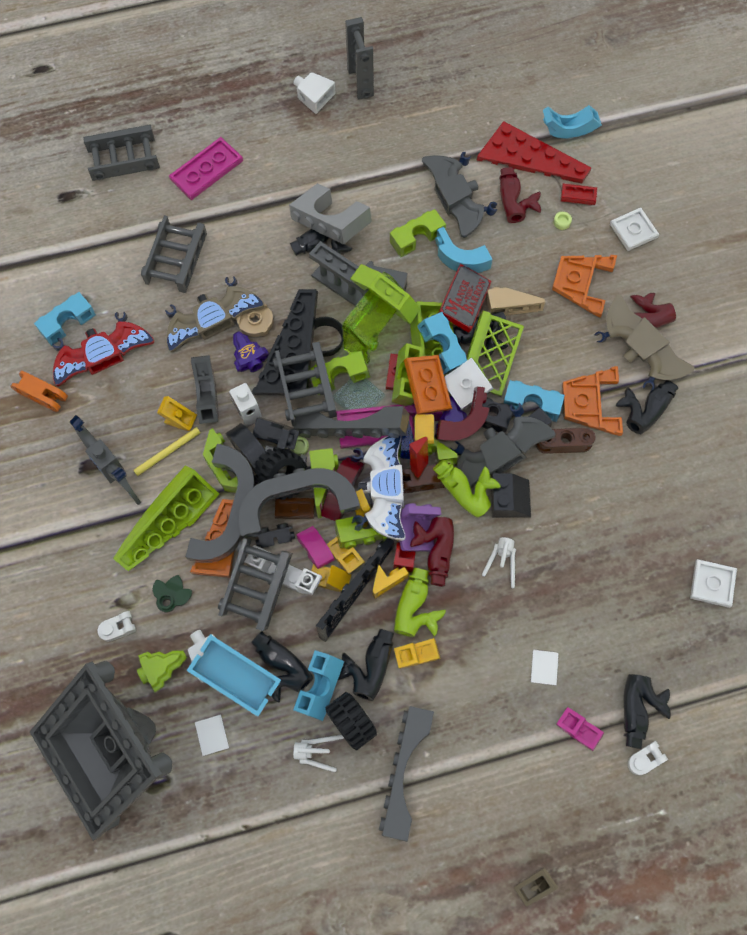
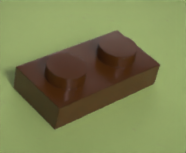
(294, 508)

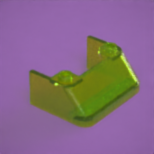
(366, 323)

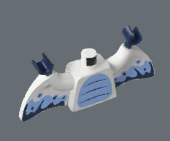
(385, 488)

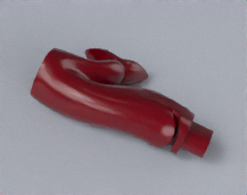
(510, 191)
(656, 314)
(440, 554)

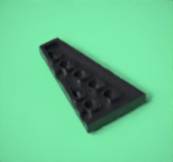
(293, 340)
(351, 591)

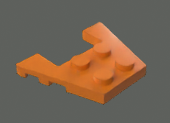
(575, 276)
(583, 401)

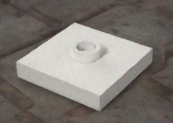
(634, 229)
(464, 380)
(713, 583)

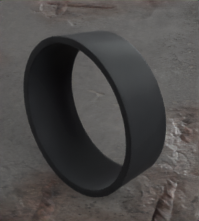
(328, 321)

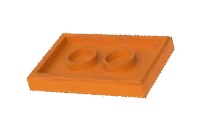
(427, 384)

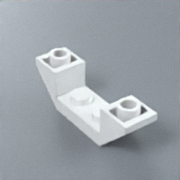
(295, 579)

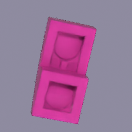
(315, 546)
(580, 729)

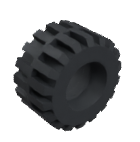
(274, 461)
(351, 720)

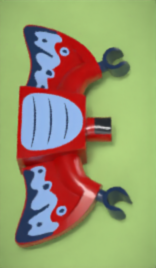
(98, 350)

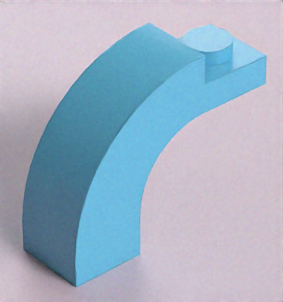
(571, 125)
(452, 256)

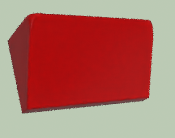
(418, 456)

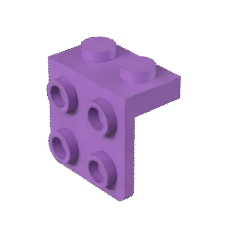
(421, 514)

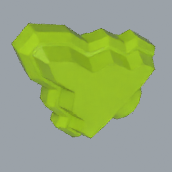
(158, 667)

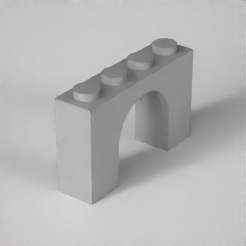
(338, 227)

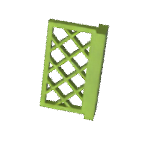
(477, 344)

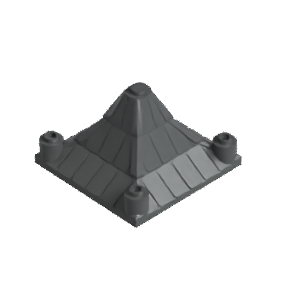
(98, 749)

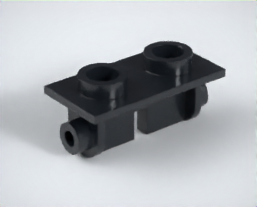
(281, 532)

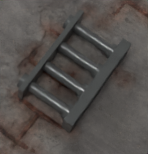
(359, 58)
(116, 139)
(187, 265)
(336, 273)
(318, 372)
(268, 598)

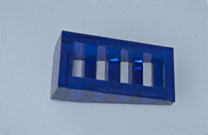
(405, 441)

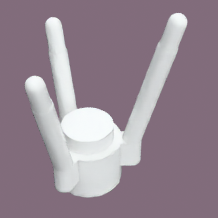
(504, 549)
(304, 750)

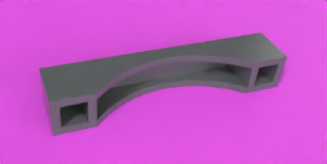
(388, 421)
(398, 819)

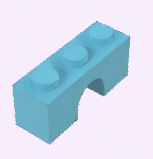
(74, 308)
(438, 329)
(547, 400)
(326, 673)

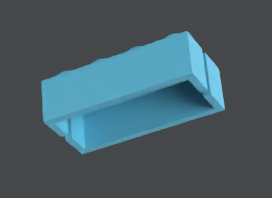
(234, 675)

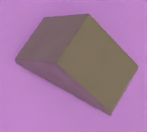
(535, 886)

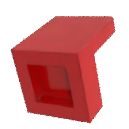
(404, 559)

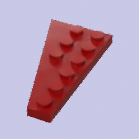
(529, 154)

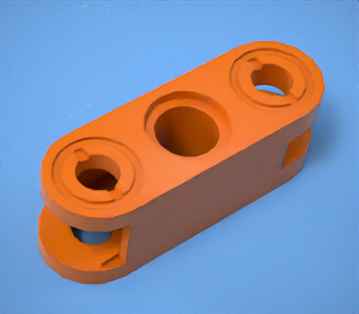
(39, 391)

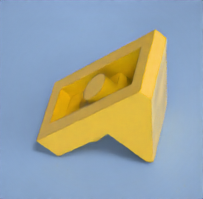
(176, 414)
(424, 427)
(332, 578)
(384, 583)

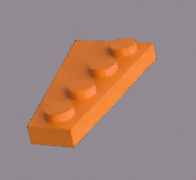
(222, 567)

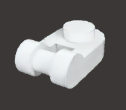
(110, 631)
(640, 763)

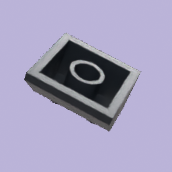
(512, 498)

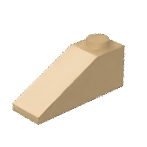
(512, 301)

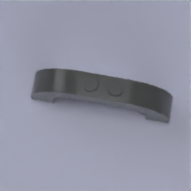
(289, 484)
(224, 545)

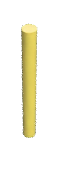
(165, 452)

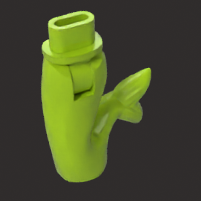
(459, 487)
(411, 600)

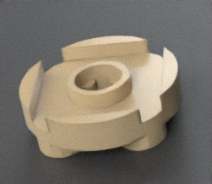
(258, 328)

